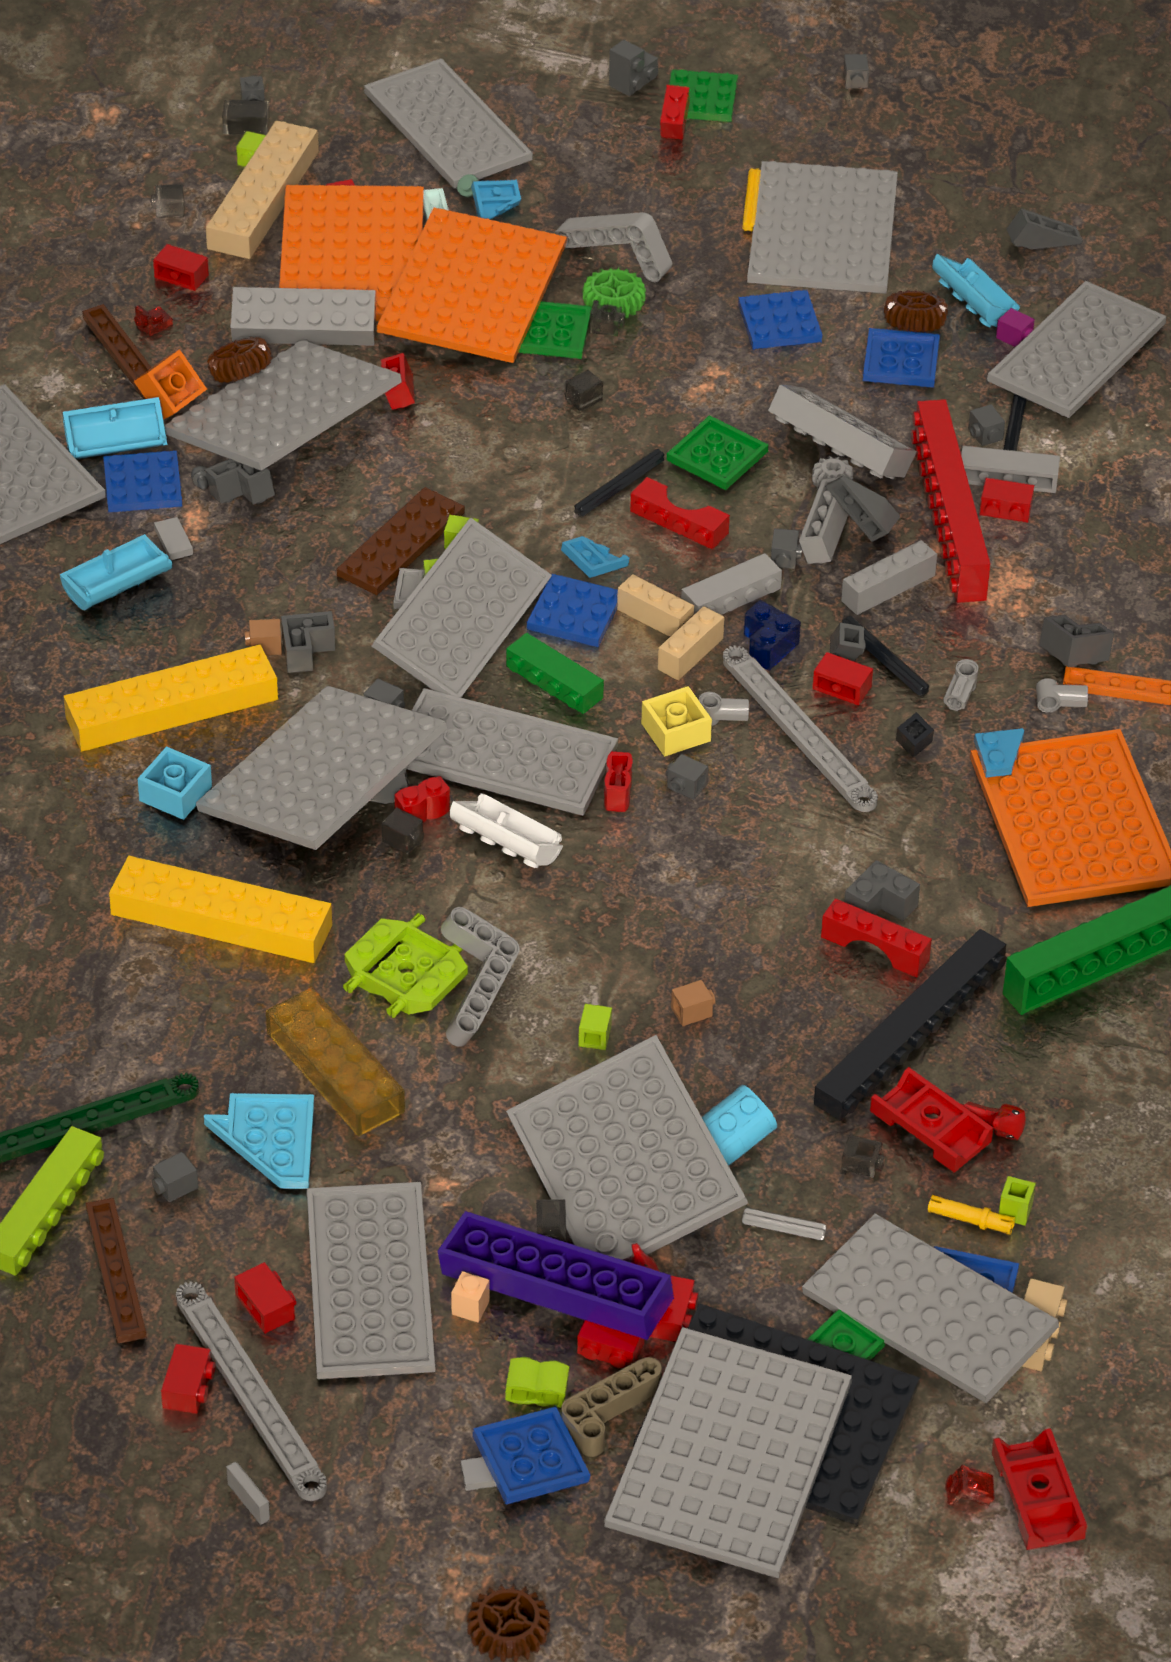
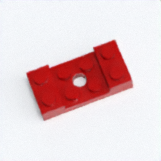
(953, 1135)
(1045, 1514)

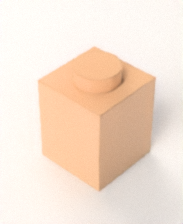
(470, 1297)

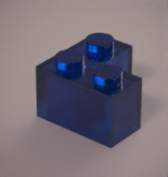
(770, 633)

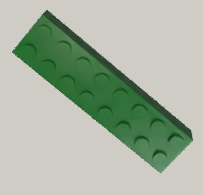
(1089, 952)

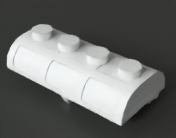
(509, 829)

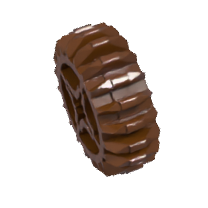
(915, 311)
(239, 359)
(503, 1614)

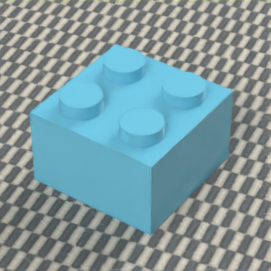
(174, 782)

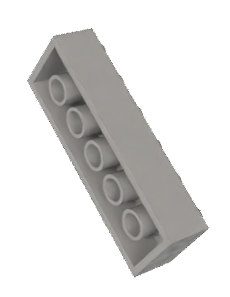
(304, 314)
(841, 431)

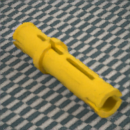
(981, 1217)

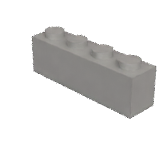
(1011, 466)
(823, 526)
(889, 577)
(735, 586)

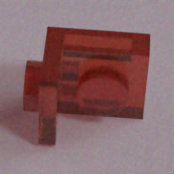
(152, 320)
(970, 1484)

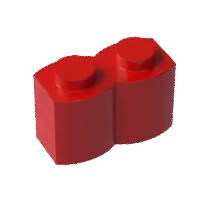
(618, 781)
(426, 800)

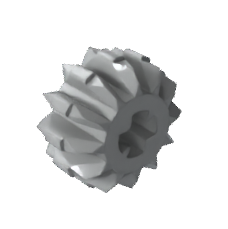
(830, 469)

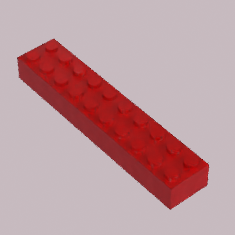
(951, 501)

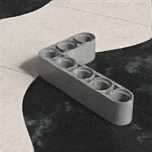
(629, 228)
(498, 955)

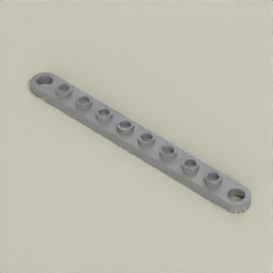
(800, 729)
(251, 1391)

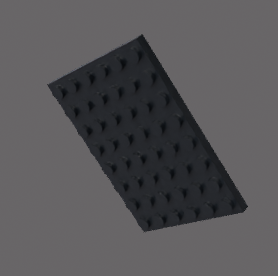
(867, 1420)

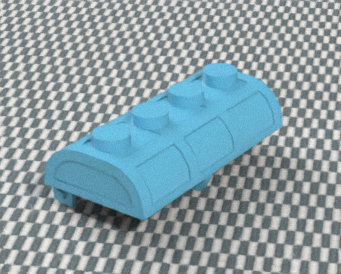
(974, 287)
(114, 428)
(114, 572)
(739, 1123)

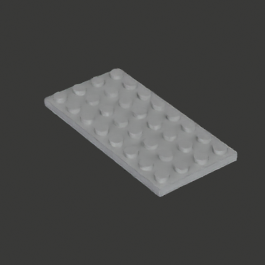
(447, 122)
(1076, 349)
(462, 610)
(513, 753)
(370, 1280)
(931, 1307)

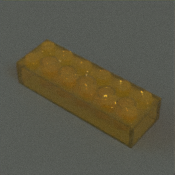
(335, 1061)

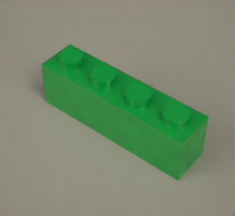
(554, 673)

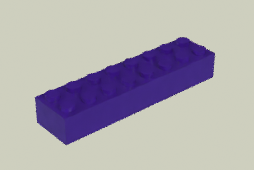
(557, 1275)

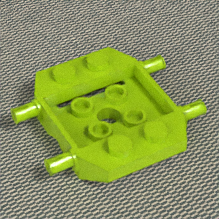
(433, 965)

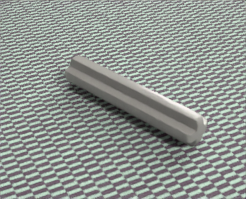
(784, 1223)

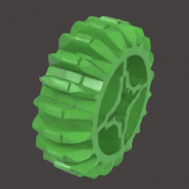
(615, 289)

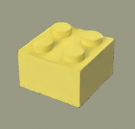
(676, 721)

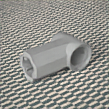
(962, 684)
(1052, 695)
(723, 708)

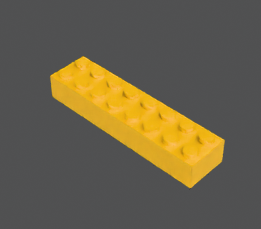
(170, 697)
(221, 909)

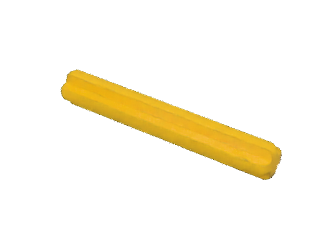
(751, 199)

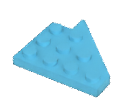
(270, 1134)

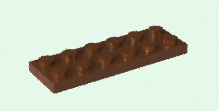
(399, 541)

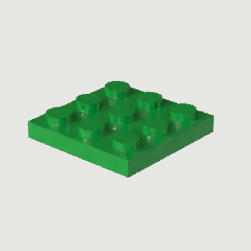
(710, 93)
(558, 330)
(717, 452)

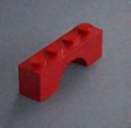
(704, 525)
(904, 947)

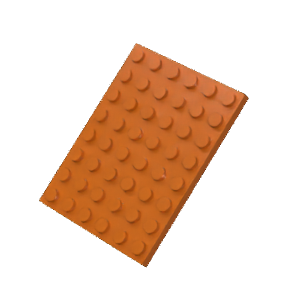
(349, 237)
(472, 285)
(1077, 819)

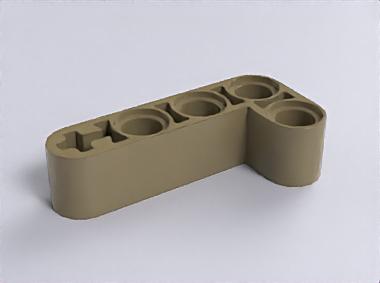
(591, 1408)

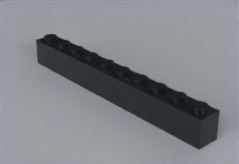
(910, 1025)

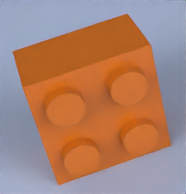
(172, 382)

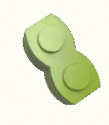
(537, 1382)

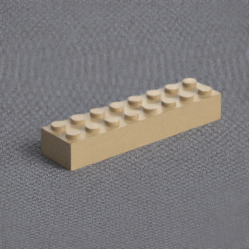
(261, 188)

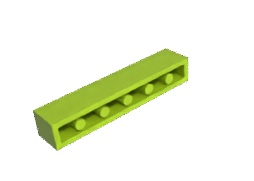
(47, 1197)

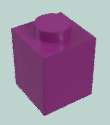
(1014, 327)

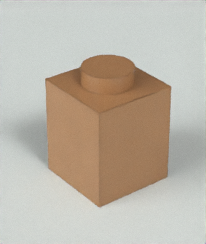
(265, 633)
(692, 1002)

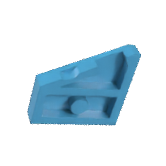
(495, 197)
(592, 557)
(998, 751)

